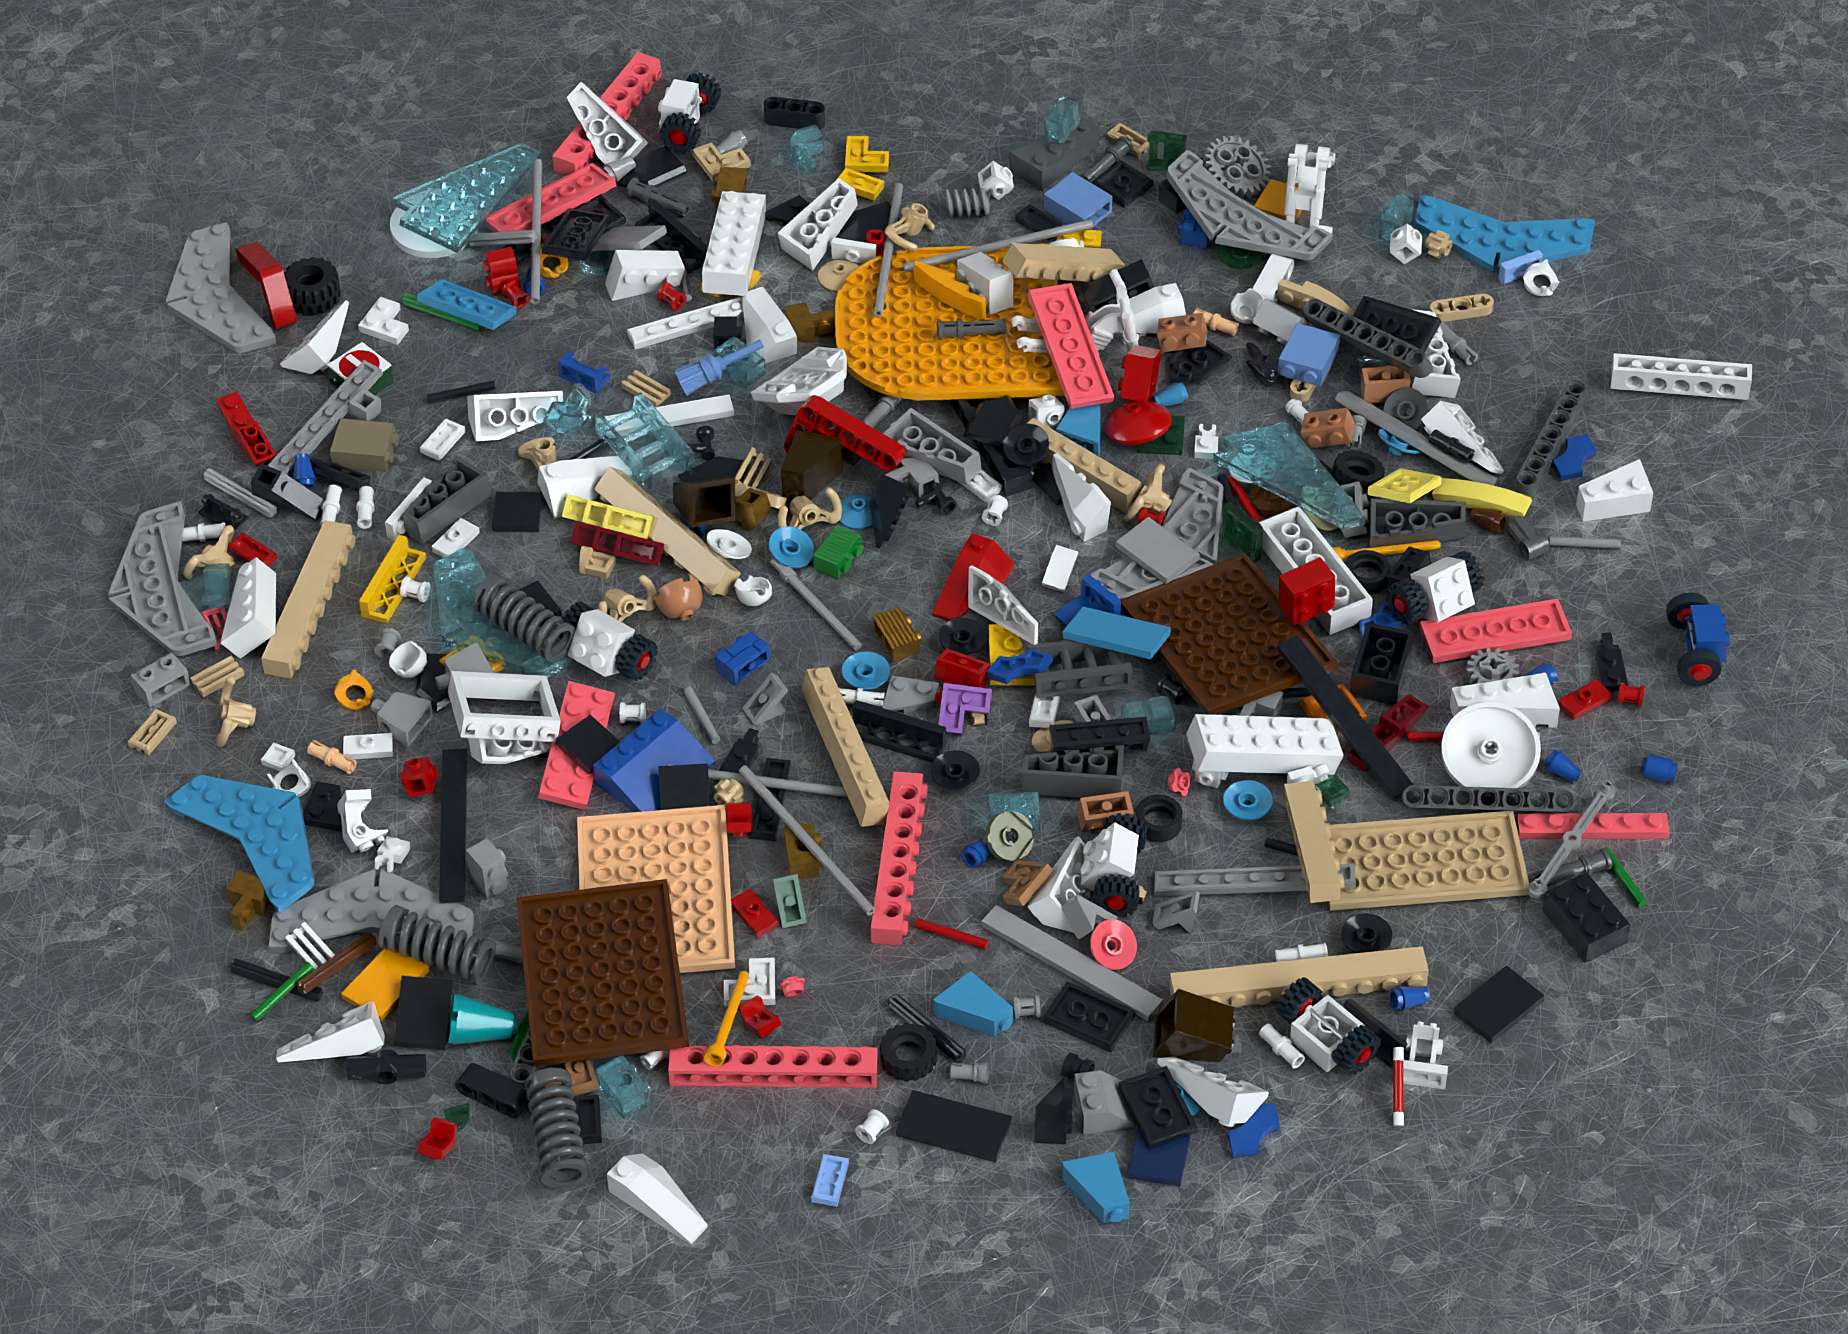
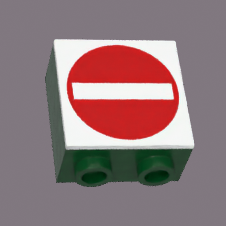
(344, 365)

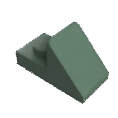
(789, 900)

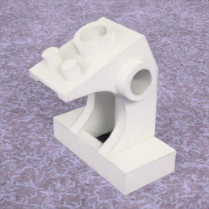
(350, 807)
(1425, 1043)

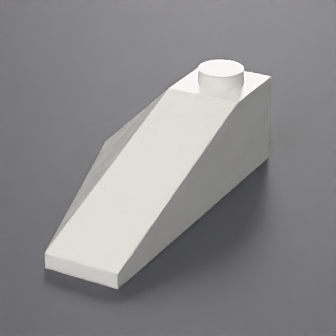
(605, 129)
(319, 344)
(1454, 422)
(574, 478)
(1084, 502)
(999, 605)

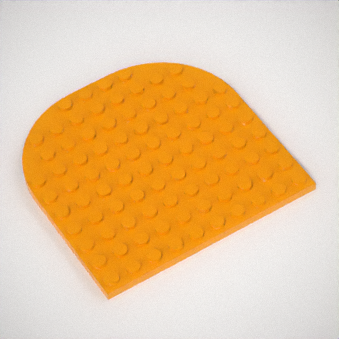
(902, 349)

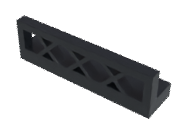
(679, 234)
(899, 727)
(1085, 736)

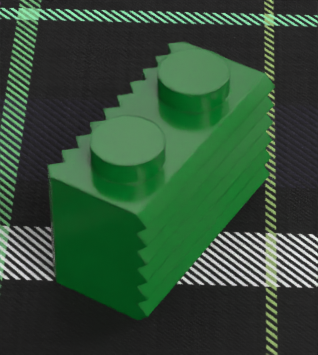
(838, 552)

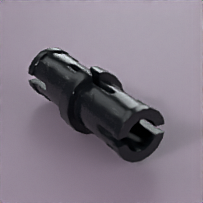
(1451, 446)

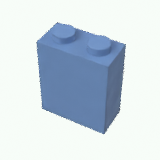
(1077, 201)
(1309, 354)

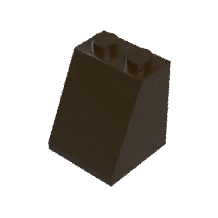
(810, 464)
(705, 500)
(1193, 1028)

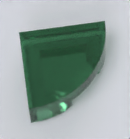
(458, 1115)

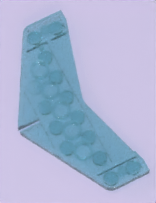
(461, 626)

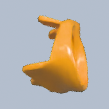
(546, 272)
(347, 681)

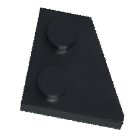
(788, 210)
(322, 808)

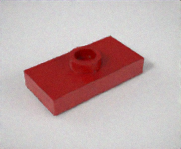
(247, 549)
(1584, 699)
(754, 913)

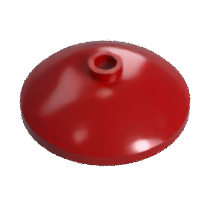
(1137, 422)

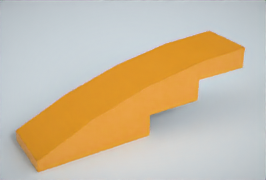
(951, 292)

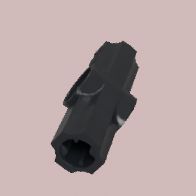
(386, 1066)

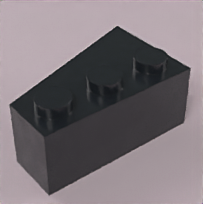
(1103, 291)

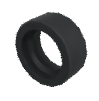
(1370, 559)
(1160, 803)

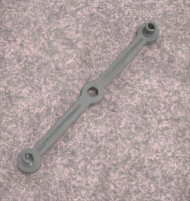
(1604, 792)

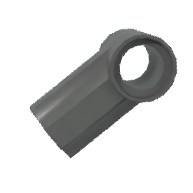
(1530, 542)

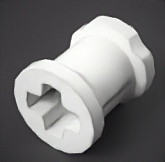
(994, 511)
(415, 589)
(632, 713)
(871, 1126)

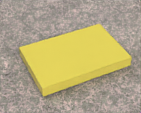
(1404, 485)

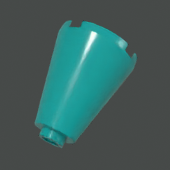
(478, 1022)

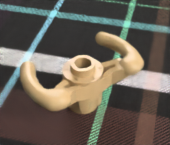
(910, 224)
(540, 451)
(1151, 495)
(808, 513)
(212, 554)
(624, 604)
(233, 713)

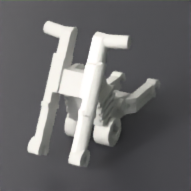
(1308, 173)
(1101, 323)

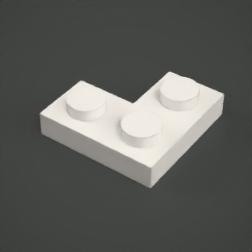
(381, 324)
(760, 982)

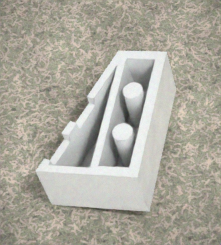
(642, 272)
(987, 281)
(1615, 494)

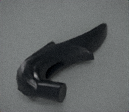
(1263, 373)

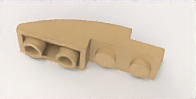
(1298, 295)

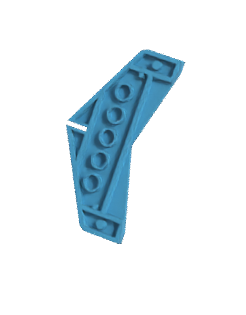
(1487, 238)
(263, 821)

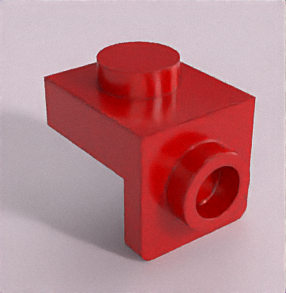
(739, 818)
(758, 1018)
(439, 1139)

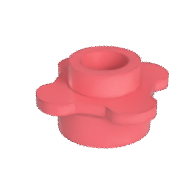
(1179, 781)
(792, 986)

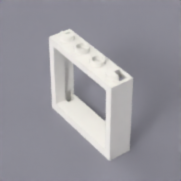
(507, 687)

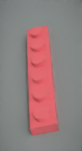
(1602, 826)

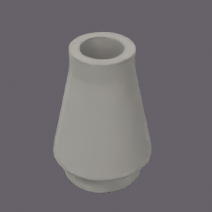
(733, 141)
(619, 168)

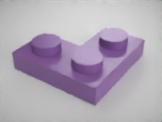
(961, 699)

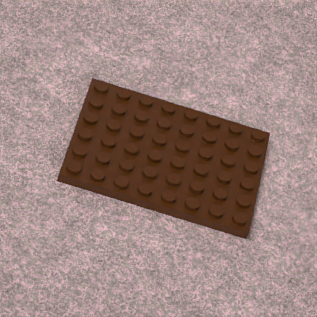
(1224, 634)
(601, 972)

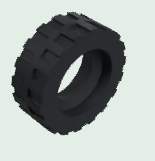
(1358, 462)
(907, 1034)

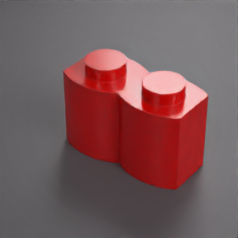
(500, 267)

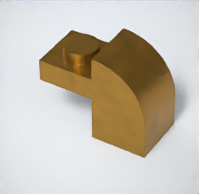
(809, 325)
(752, 508)
(248, 897)

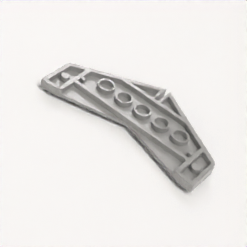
(1240, 222)
(204, 294)
(1192, 519)
(149, 588)
(362, 907)

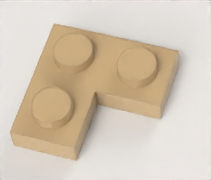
(711, 159)

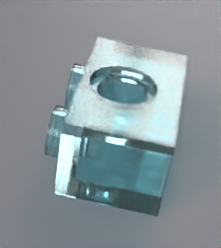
(613, 1080)

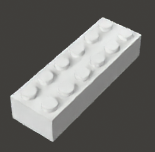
(734, 243)
(1294, 541)
(1263, 743)

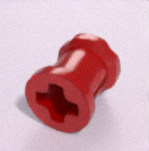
(877, 237)
(515, 294)
(671, 296)
(1157, 517)
(1631, 694)

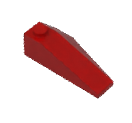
(982, 554)

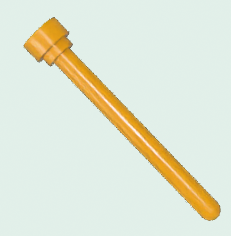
(1390, 550)
(716, 1053)

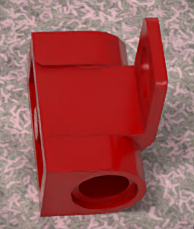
(960, 670)

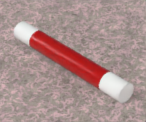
(1398, 1086)

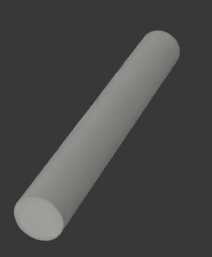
(1585, 542)
(701, 714)

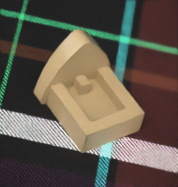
(595, 563)

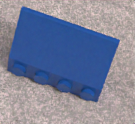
(631, 767)

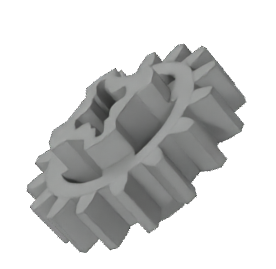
(1491, 667)

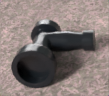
(704, 435)
(946, 504)

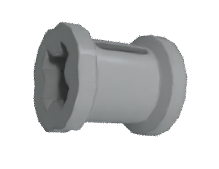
(387, 644)
(1019, 1010)

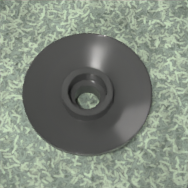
(1406, 399)

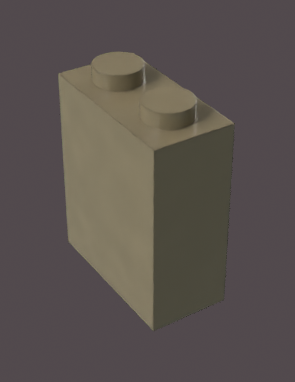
(364, 444)

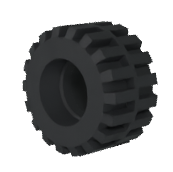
(312, 285)

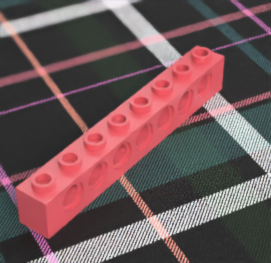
(621, 96)
(897, 859)
(794, 1067)

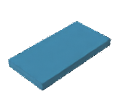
(467, 304)
(1116, 632)

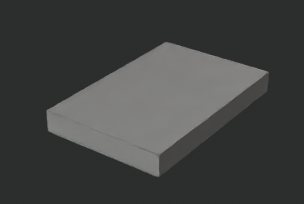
(629, 238)
(1157, 550)

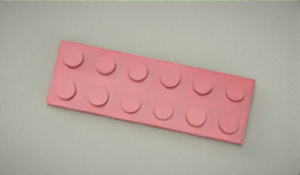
(555, 199)
(1070, 346)
(1495, 628)
(563, 779)

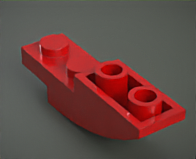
(244, 429)

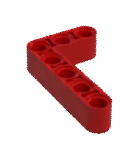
(271, 278)
(856, 435)

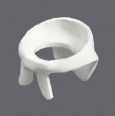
(1544, 270)
(303, 784)

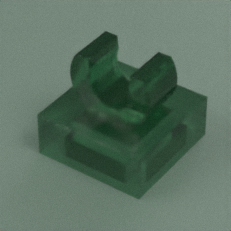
(1333, 791)

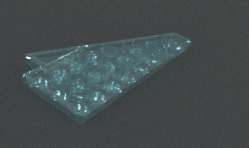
(461, 201)
(1287, 467)

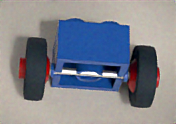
(1703, 637)

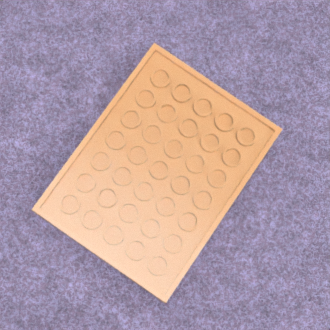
(677, 846)

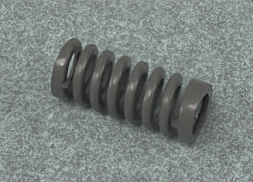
(518, 629)
(393, 923)
(543, 1129)

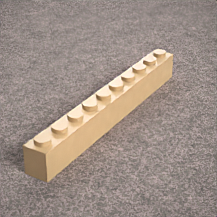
(1332, 974)

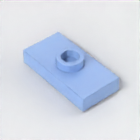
(1515, 268)
(830, 1180)

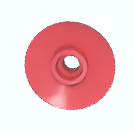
(1122, 941)

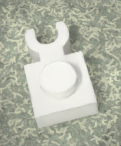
(1206, 443)
(1307, 774)
(391, 851)

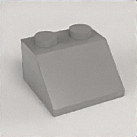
(1101, 1103)

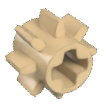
(1438, 244)
(728, 792)

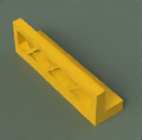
(385, 580)

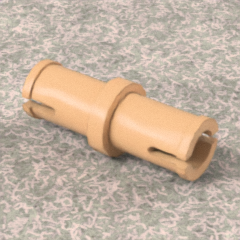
(1216, 322)
(331, 757)

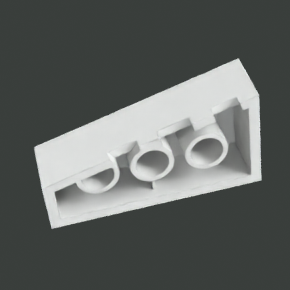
(814, 228)
(1443, 377)
(251, 609)
(1527, 694)

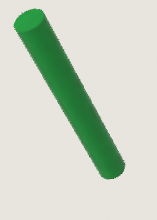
(1626, 881)
(282, 991)

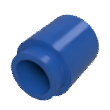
(1659, 768)

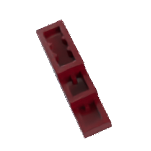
(617, 543)
(1394, 725)

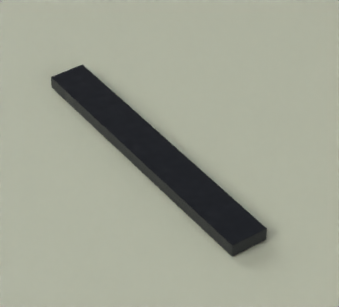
(1344, 716)
(453, 826)

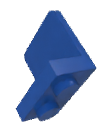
(1093, 596)

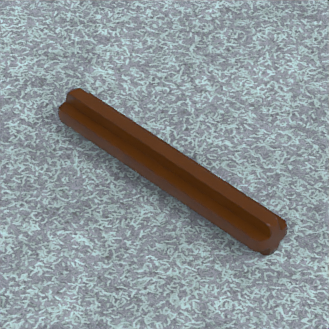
(336, 963)

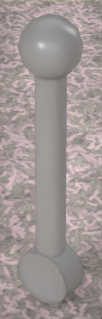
(685, 287)

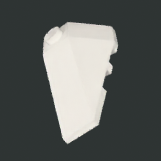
(1153, 305)
(769, 324)
(505, 414)
(505, 751)
(1060, 887)
(353, 1035)
(1220, 1098)
(655, 1194)

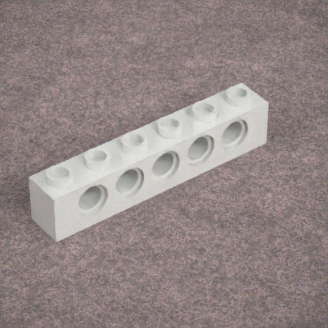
(1681, 376)

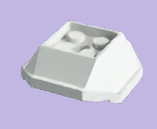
(816, 373)

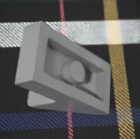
(766, 700)
(1177, 910)
(1084, 915)

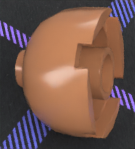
(680, 598)

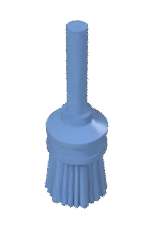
(710, 368)

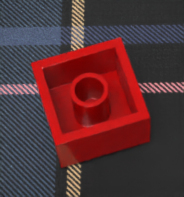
(1140, 373)
(1307, 591)

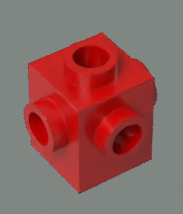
(418, 776)

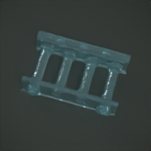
(654, 424)

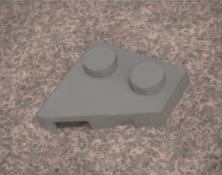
(910, 694)

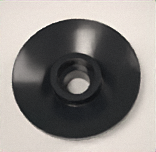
(1022, 437)
(963, 635)
(955, 770)
(1364, 927)

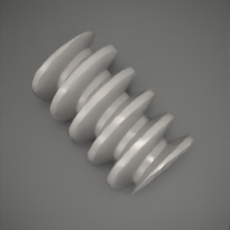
(968, 202)

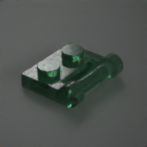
(1174, 147)

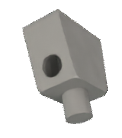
(467, 660)
(402, 716)

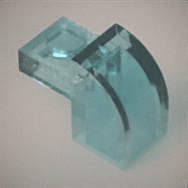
(805, 146)
(572, 414)
(217, 585)

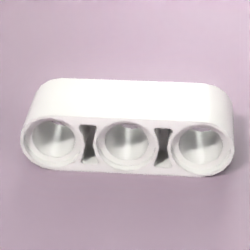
(1273, 272)

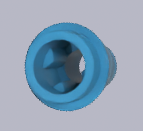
(1171, 395)

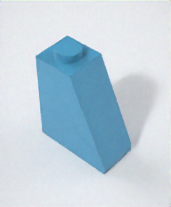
(1082, 427)
(974, 1006)
(1098, 1185)

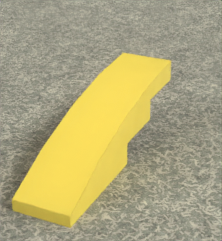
(1482, 496)
(607, 516)

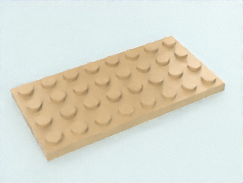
(1430, 860)

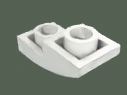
(1059, 568)

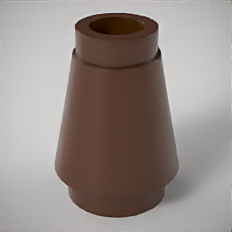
(1490, 519)

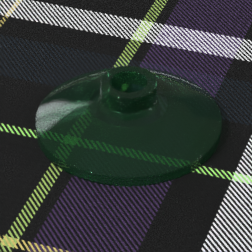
(1238, 257)

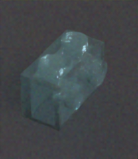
(745, 370)
(1024, 803)

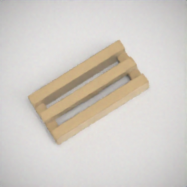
(1113, 135)
(648, 387)
(758, 459)
(215, 674)
(155, 734)

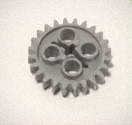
(1237, 166)

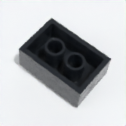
(1381, 663)
(1586, 917)

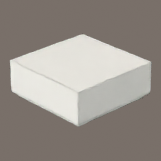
(278, 757)

